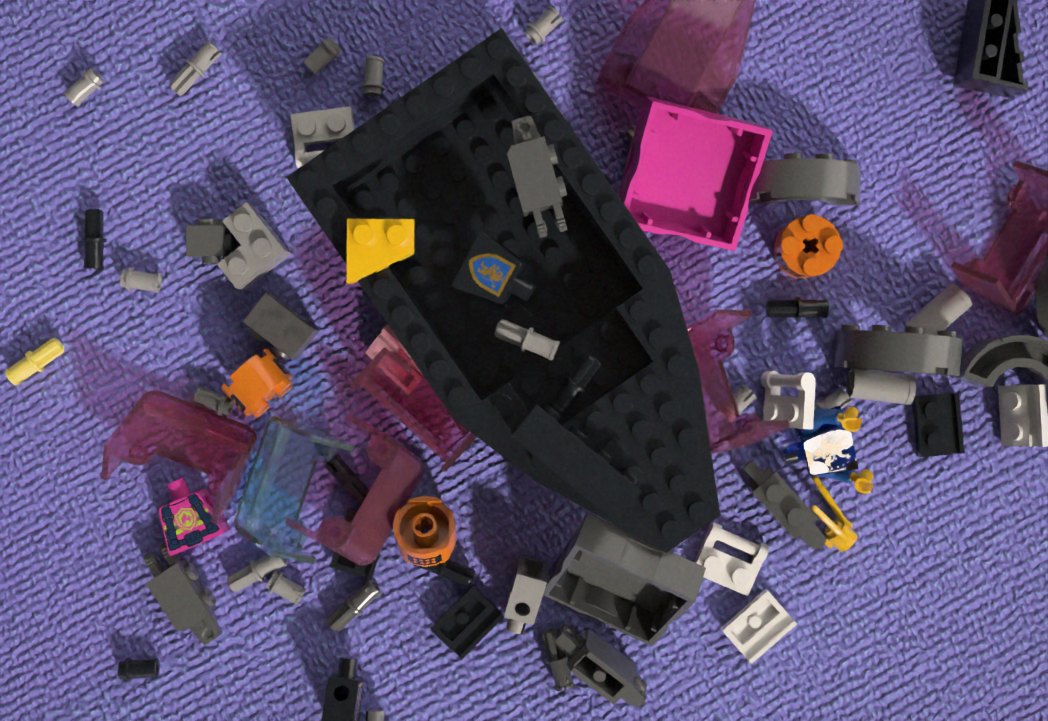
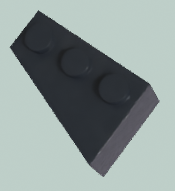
(990, 49)

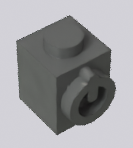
(209, 241)

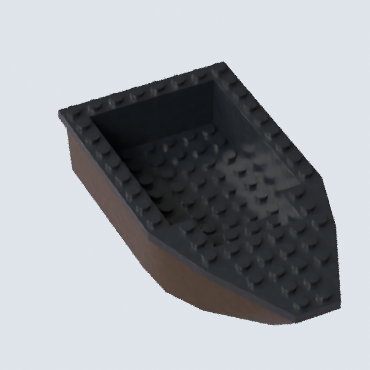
(596, 290)

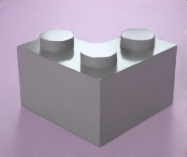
(258, 251)

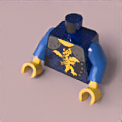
(830, 448)

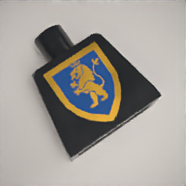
(493, 271)
(336, 705)

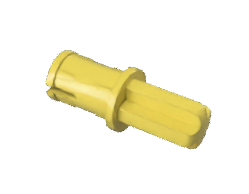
(34, 361)

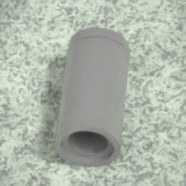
(941, 310)
(881, 386)

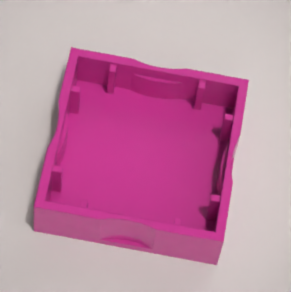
(692, 172)

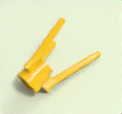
(838, 533)

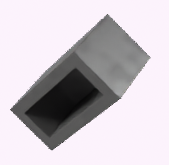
(280, 327)

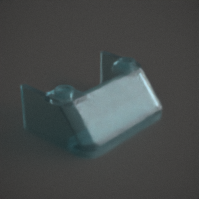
(280, 485)

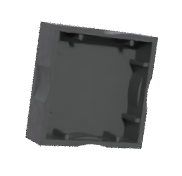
(623, 580)

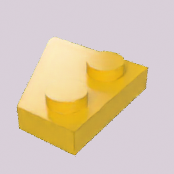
(376, 245)

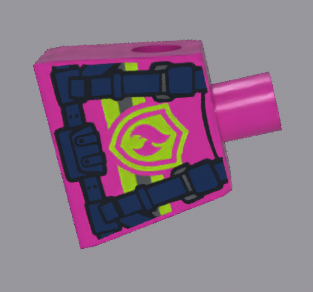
(188, 518)

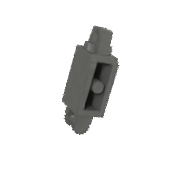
(534, 175)
(784, 505)
(183, 596)
(601, 666)

